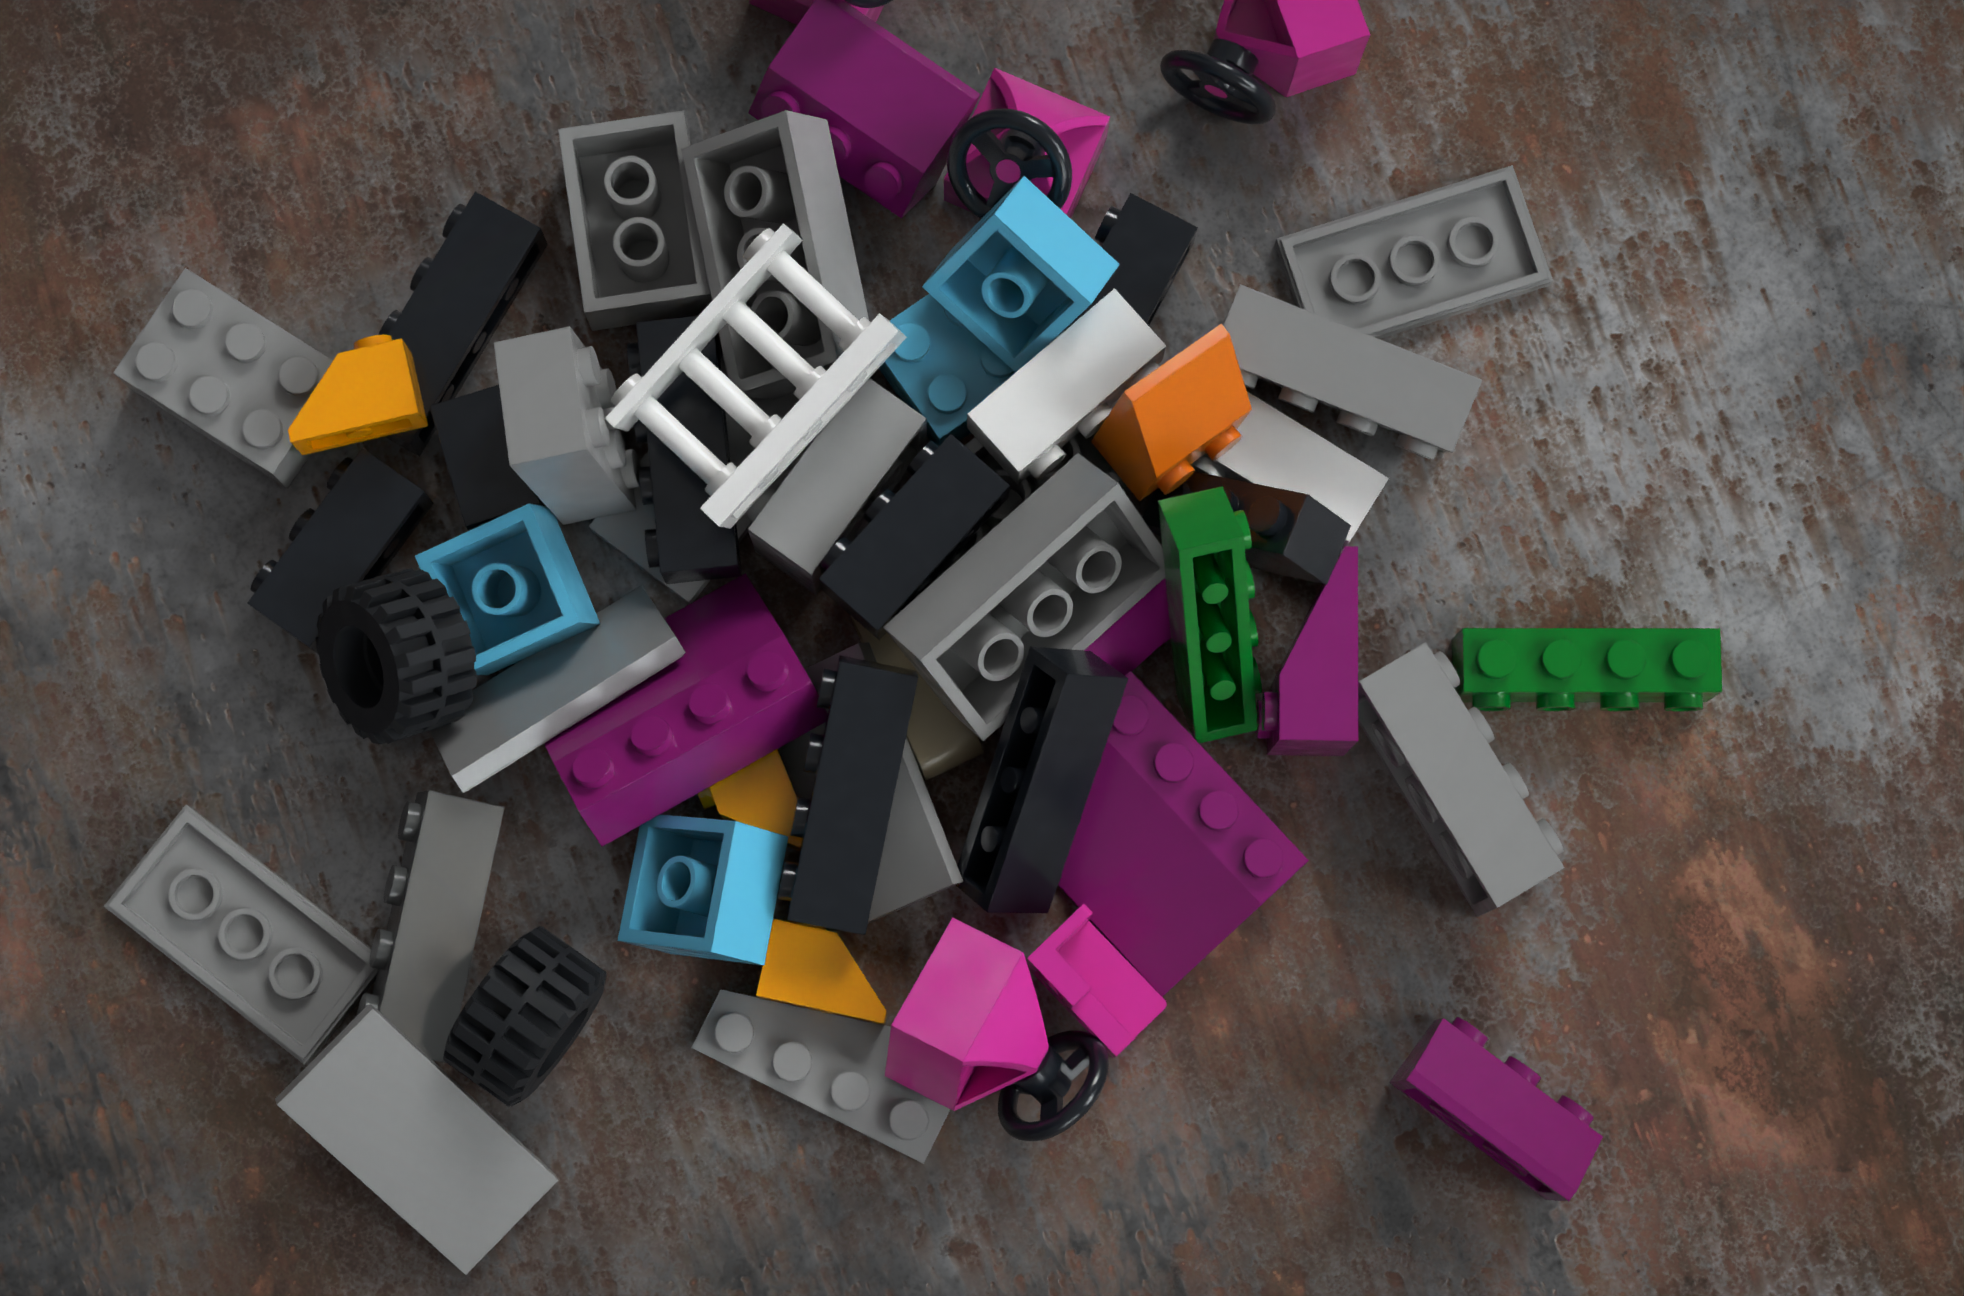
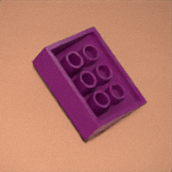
(693, 721)
(1169, 845)

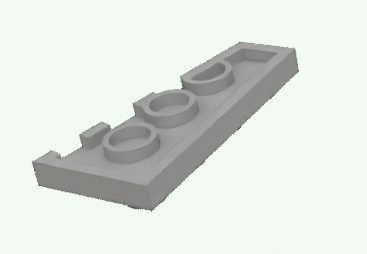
(823, 1063)

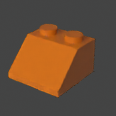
(1176, 416)

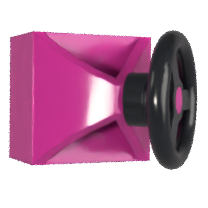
(1280, 42)
(1020, 134)
(981, 1030)

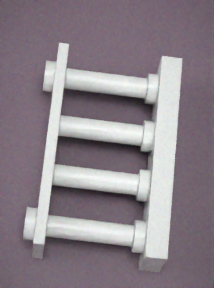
(774, 439)

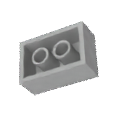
(634, 220)
(225, 374)
(558, 428)
(836, 482)

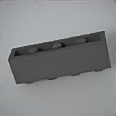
(433, 915)

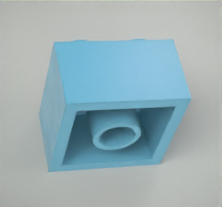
(1021, 275)
(941, 368)
(513, 586)
(703, 888)

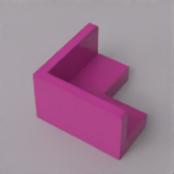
(1095, 982)

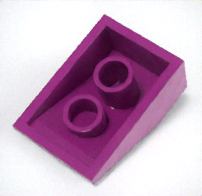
(1315, 691)

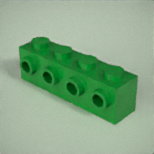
(1211, 613)
(1588, 666)

